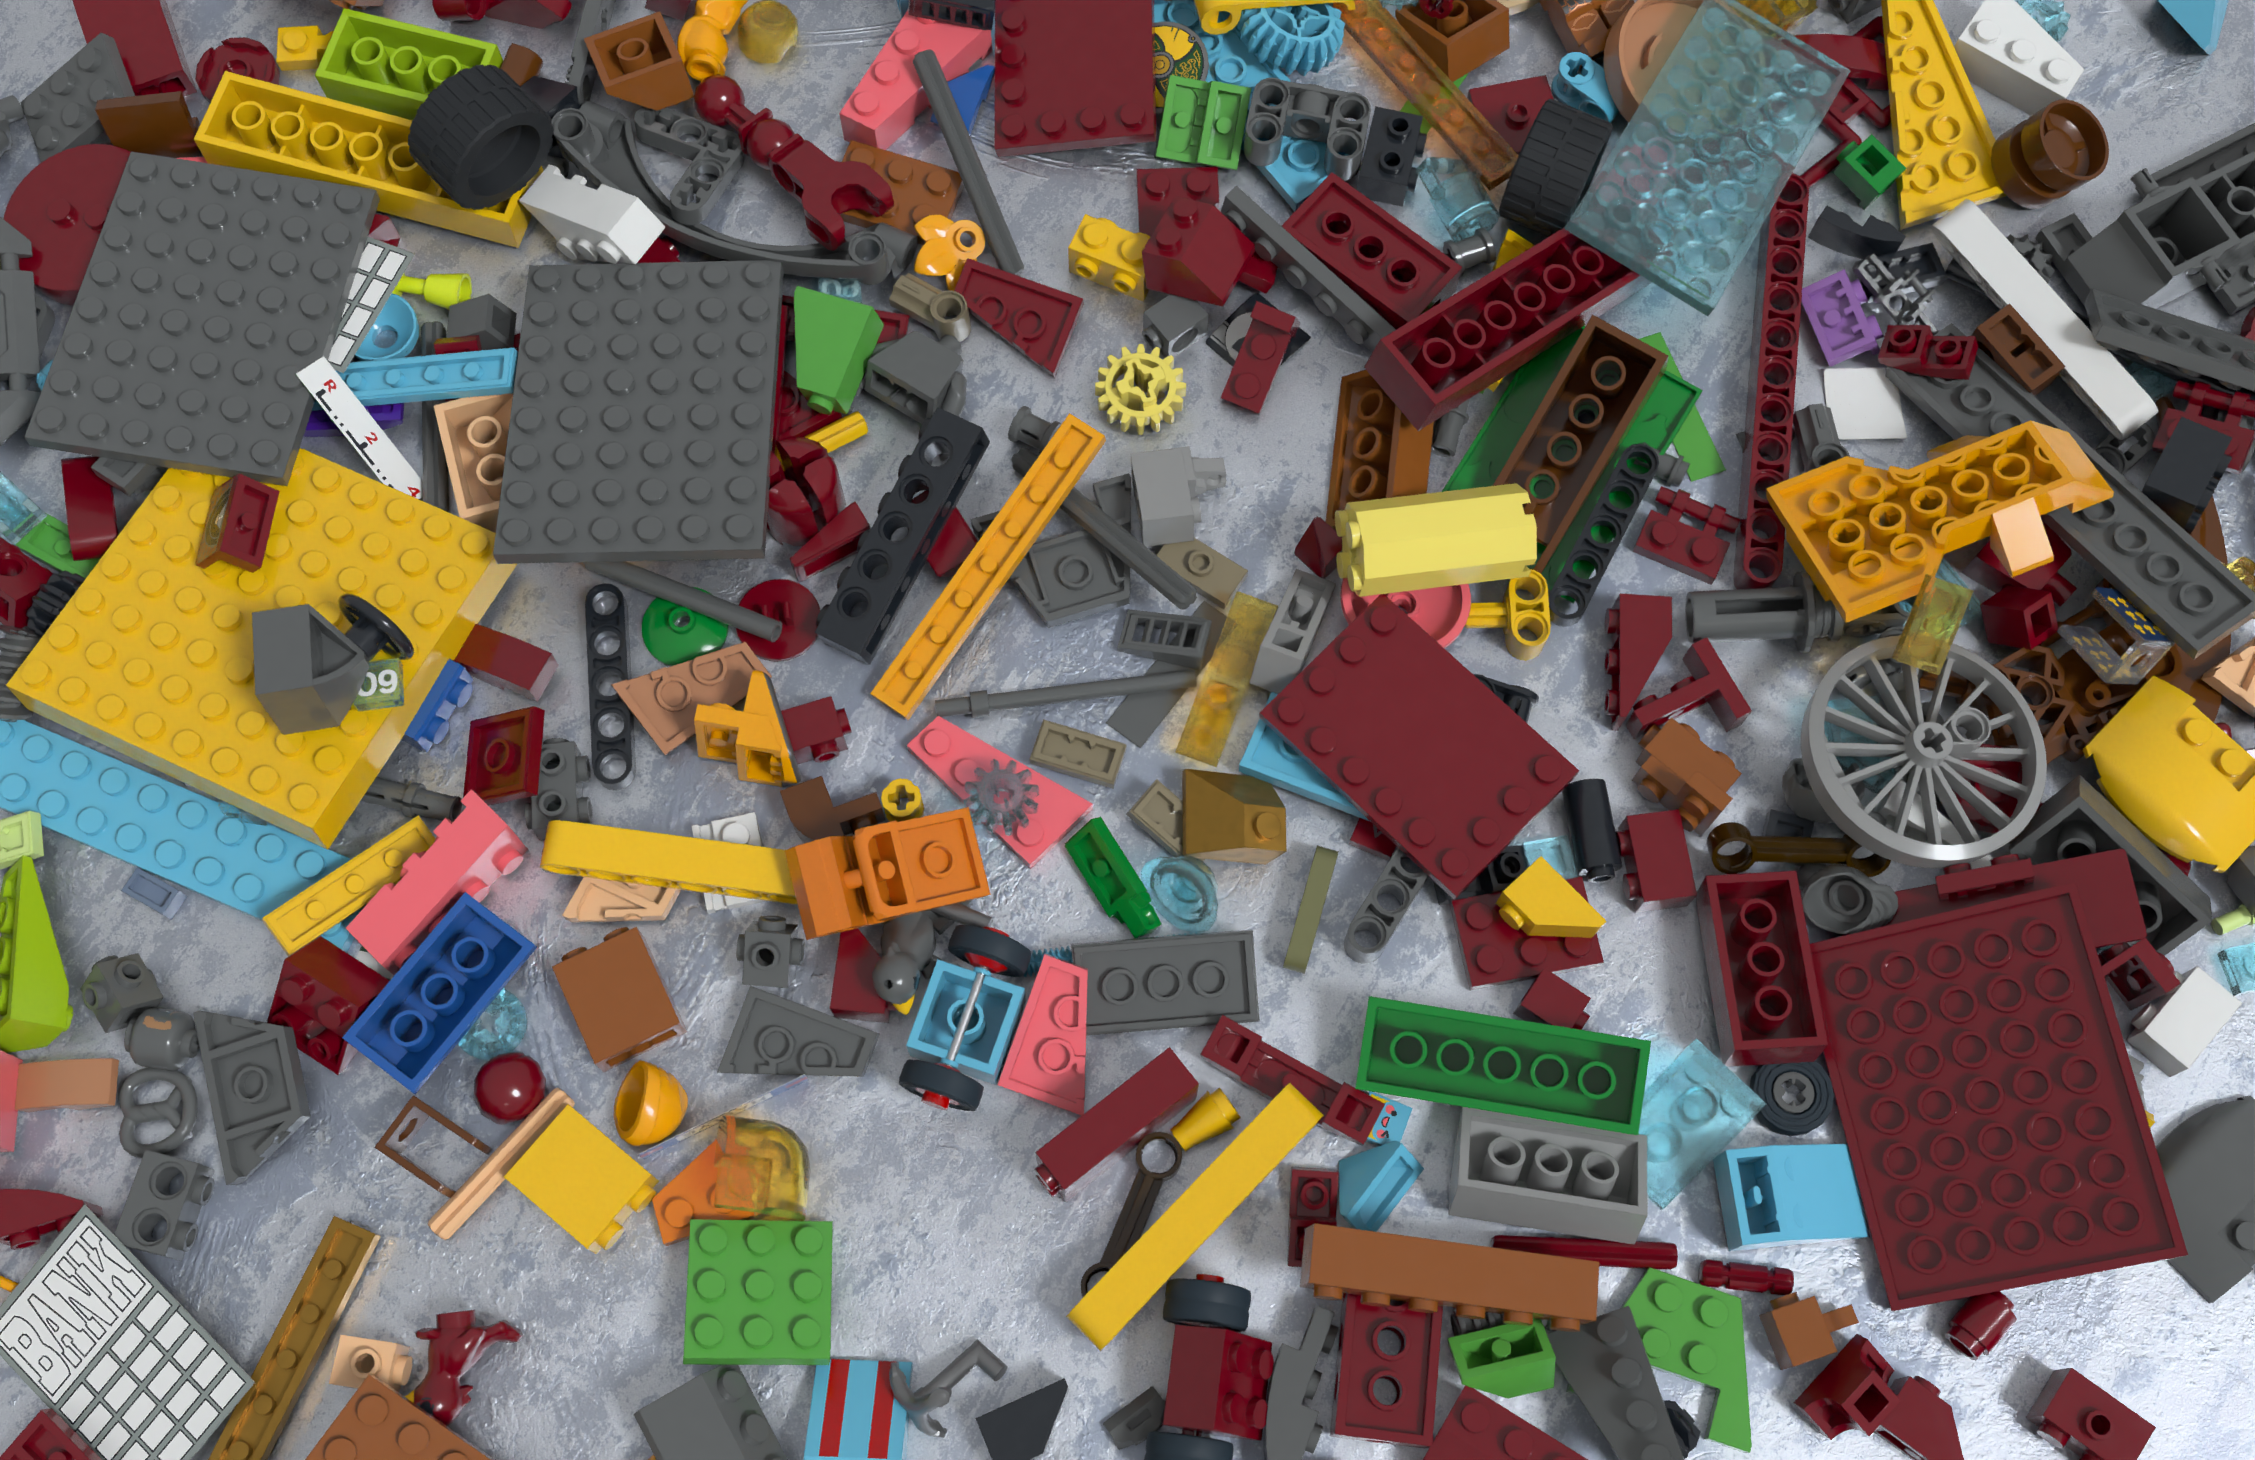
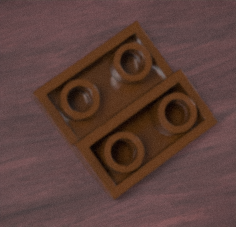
(150, 124)

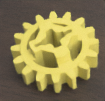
(1129, 401)

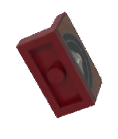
(238, 524)

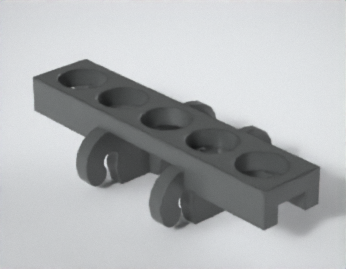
(1894, 288)

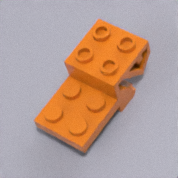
(886, 872)

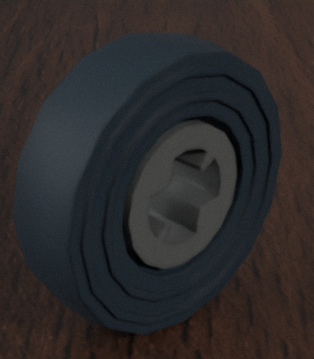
(1815, 1096)

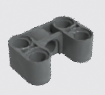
(1307, 114)

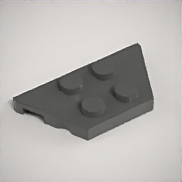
(251, 1087)

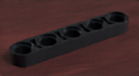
(1606, 515)
(603, 666)

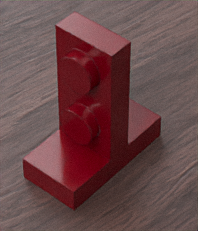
(1260, 357)
(1708, 684)

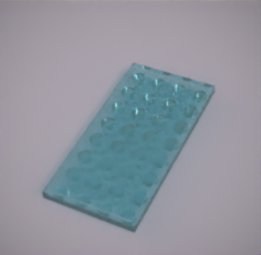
(1708, 152)

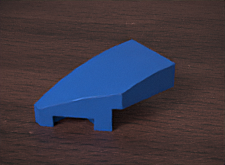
(969, 92)

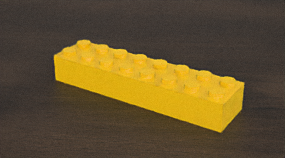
(336, 142)

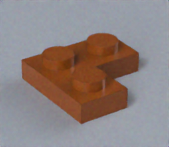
(1696, 799)

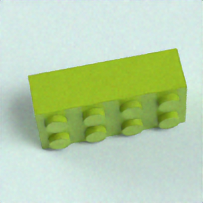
(393, 62)

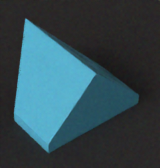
(2200, 19)

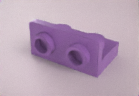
(1839, 319)

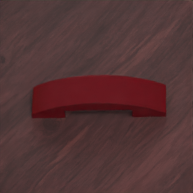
(1860, 55)
(1269, 1071)

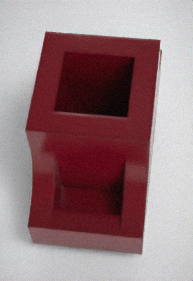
(1850, 1391)

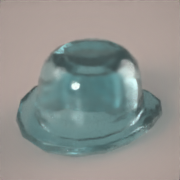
(1182, 891)

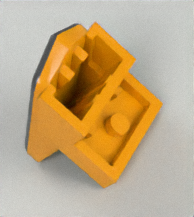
(749, 737)

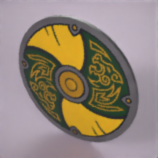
(1177, 53)

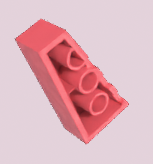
(891, 90)

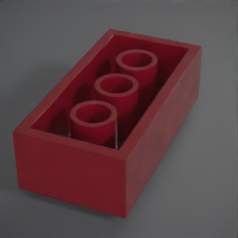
(1760, 969)

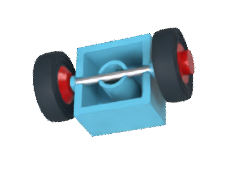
(966, 1020)

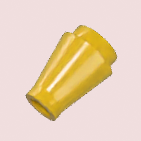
(1205, 1120)

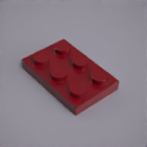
(1501, 955)

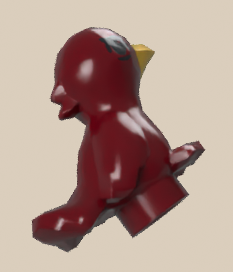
(452, 1352)

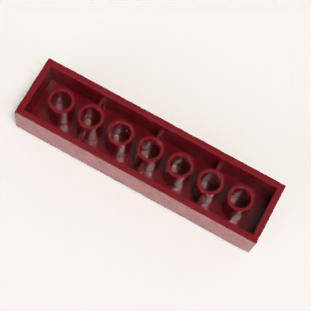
(1497, 325)

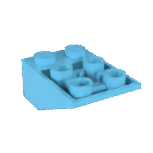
(1789, 1195)

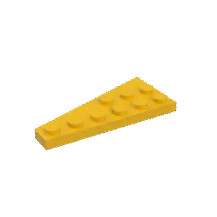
(1933, 117)

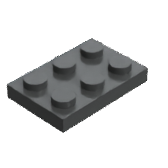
(64, 105)

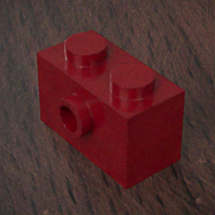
(2088, 1419)

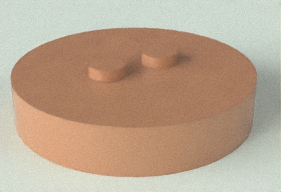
(1640, 47)

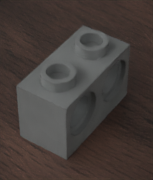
(151, 1202)

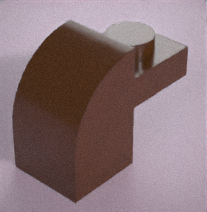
(816, 818)

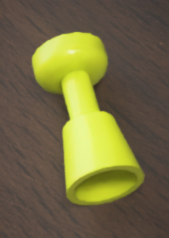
(438, 288)

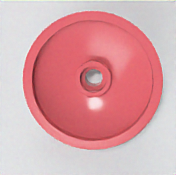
(1436, 610)

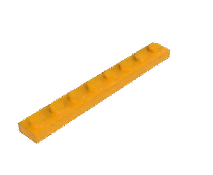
(988, 566)

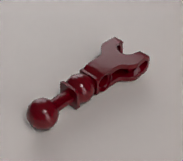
(801, 168)

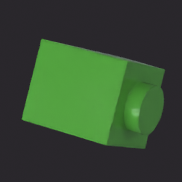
(1505, 1359)

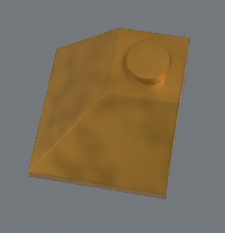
(1232, 818)

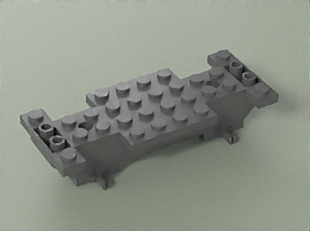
(2182, 235)

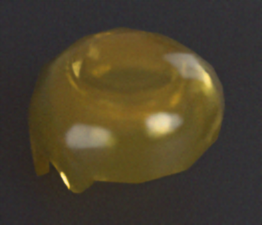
(767, 31)

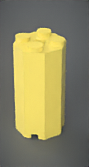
(1436, 539)

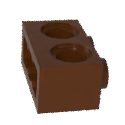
(2018, 350)

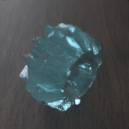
(1020, 797)

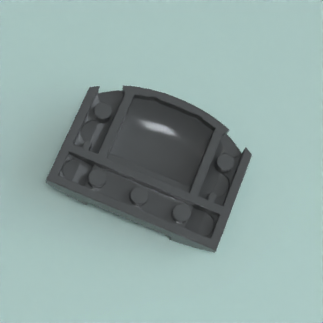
(2213, 1193)

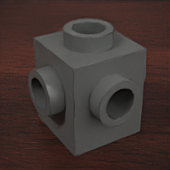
(770, 952)
(120, 990)

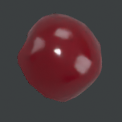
(509, 1087)

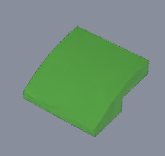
(1202, 122)

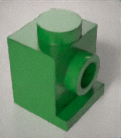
(1868, 169)

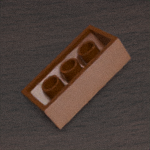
(1374, 448)

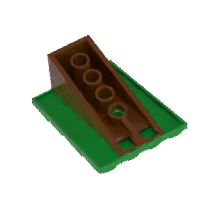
(1565, 463)

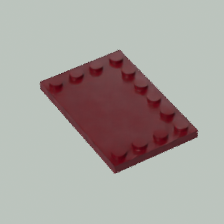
(1073, 74)
(1418, 745)

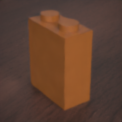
(618, 998)

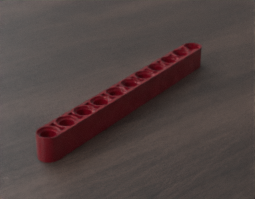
(1767, 398)

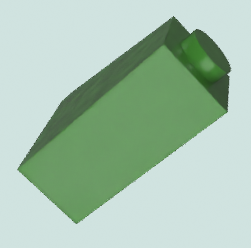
(832, 347)

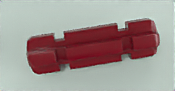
(1746, 1277)

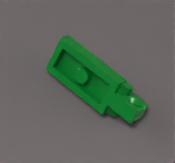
(1112, 877)

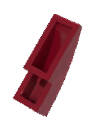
(507, 662)

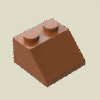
(1462, 40)
(641, 63)

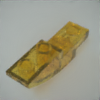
(1226, 680)

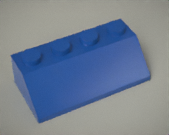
(439, 993)

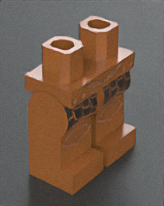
(1584, 23)

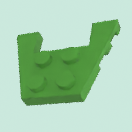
(1699, 1339)

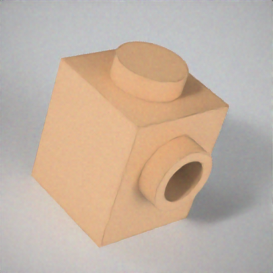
(361, 1356)

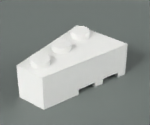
(2015, 57)
(589, 221)

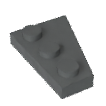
(794, 1040)

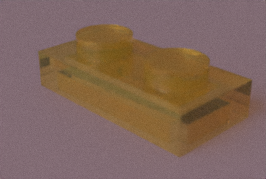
(1932, 624)

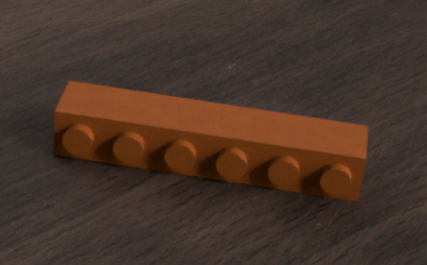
(1449, 1275)

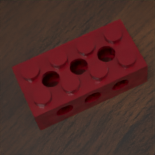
(1373, 252)
(1411, 1372)

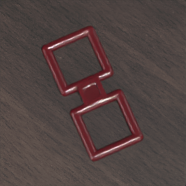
(1847, 106)

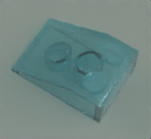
(1691, 1118)

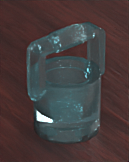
(1459, 200)

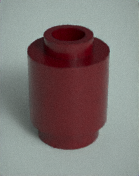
(1981, 1324)

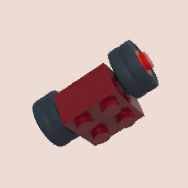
(1214, 1372)

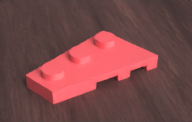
(1050, 1041)

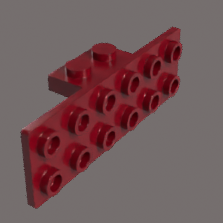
(2101, 878)

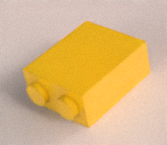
(583, 1180)

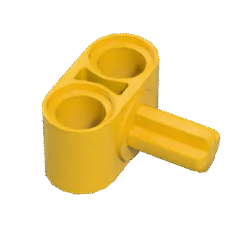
(1517, 614)

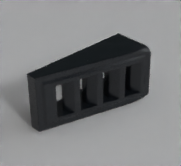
(966, 13)

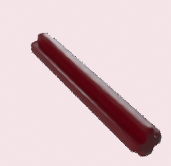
(1608, 1253)

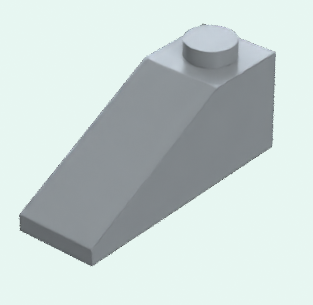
(1292, 631)

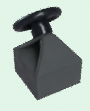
(313, 671)

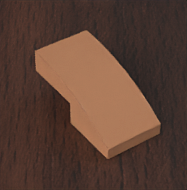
(67, 1084)

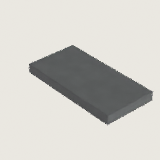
(1169, 981)

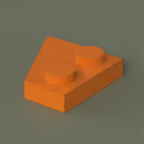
(691, 1197)

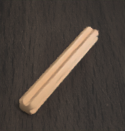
(492, 1171)

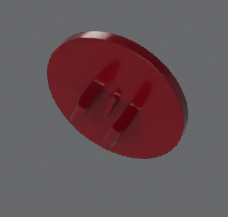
(790, 605)

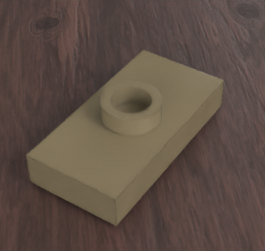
(1205, 569)
(1078, 754)
(1161, 816)

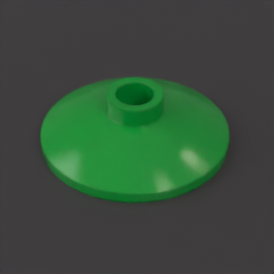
(680, 644)

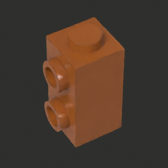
(1683, 753)

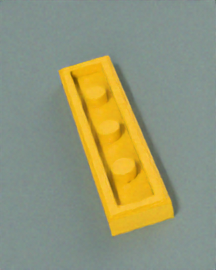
(346, 888)

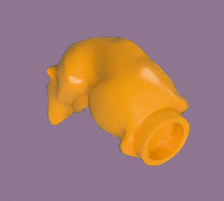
(702, 38)

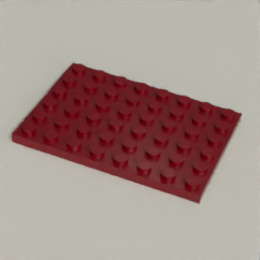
(1990, 1101)

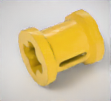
(891, 798)

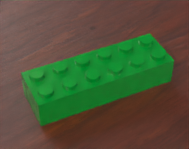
(1503, 1065)

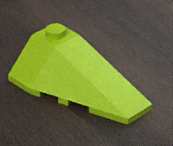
(31, 969)

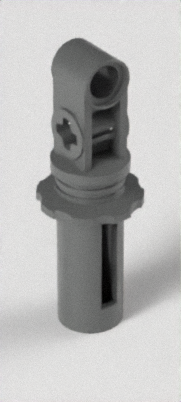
(1780, 614)

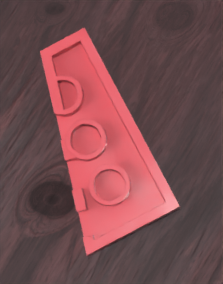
(955, 754)

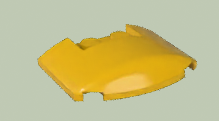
(2177, 776)

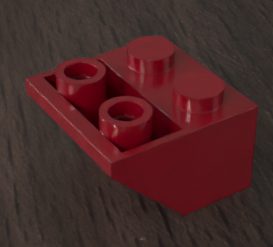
(321, 998)

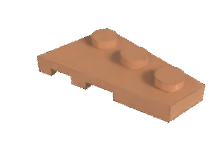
(669, 696)

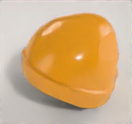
(648, 1105)

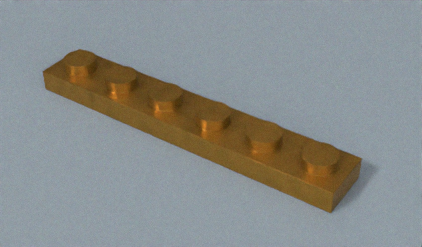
(297, 1343)

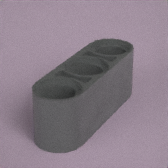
(1375, 918)

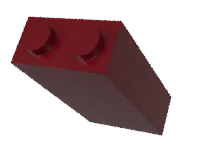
(144, 40)
(1115, 1126)

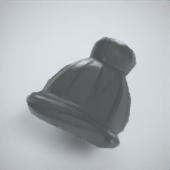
(1844, 898)

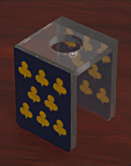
(2102, 657)

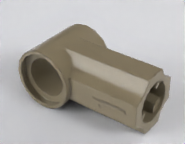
(931, 306)

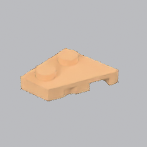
(619, 901)

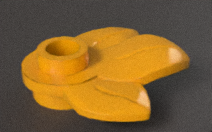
(943, 249)

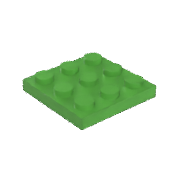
(758, 1293)

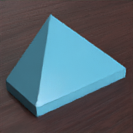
(1375, 1184)

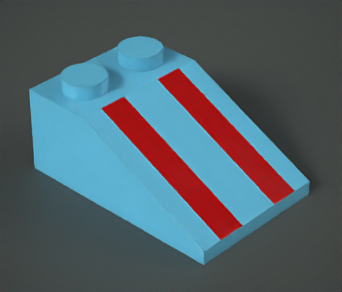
(856, 1412)

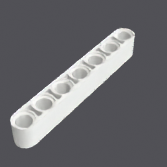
(2010, 279)

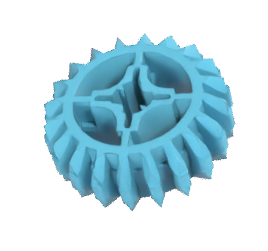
(1293, 36)

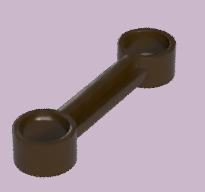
(1787, 850)
(1136, 1207)

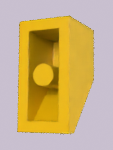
(1547, 905)

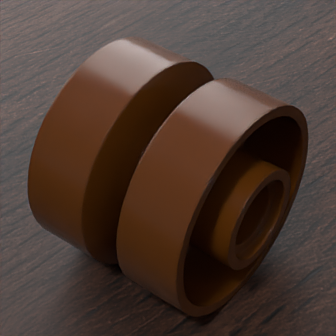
(2050, 154)

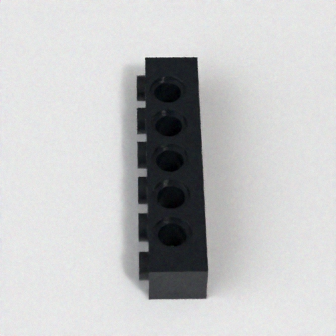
(905, 558)

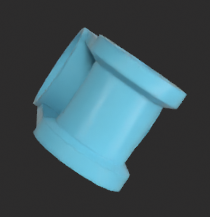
(1585, 90)

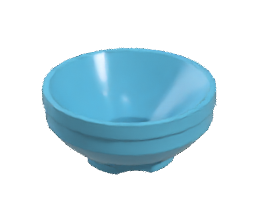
(397, 317)

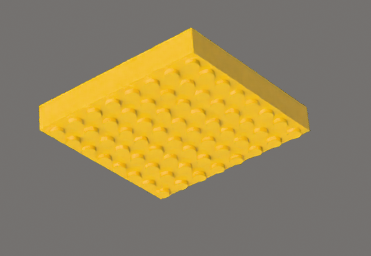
(164, 654)

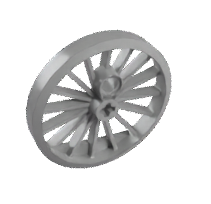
(1927, 751)

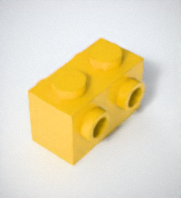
(1109, 256)

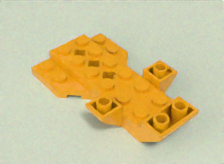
(1879, 531)

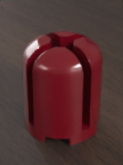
(807, 476)

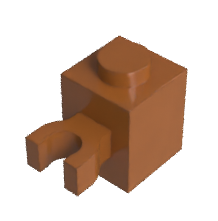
(1801, 1331)

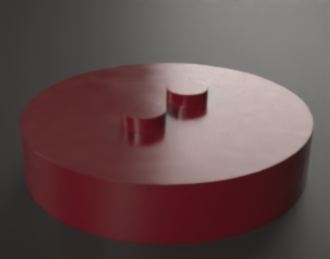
(63, 213)

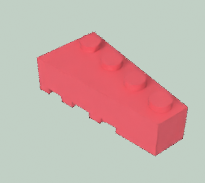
(462, 859)

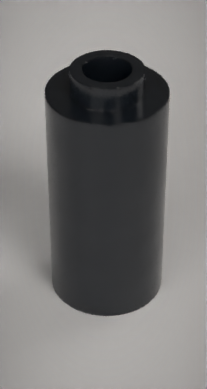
(1592, 829)

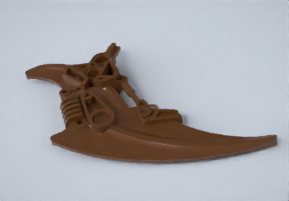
(2071, 692)

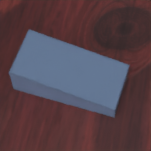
(154, 893)

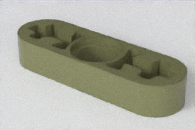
(1310, 909)

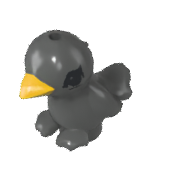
(906, 951)

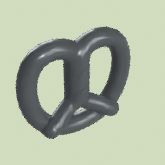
(167, 1109)

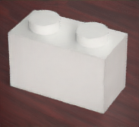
(2182, 1021)

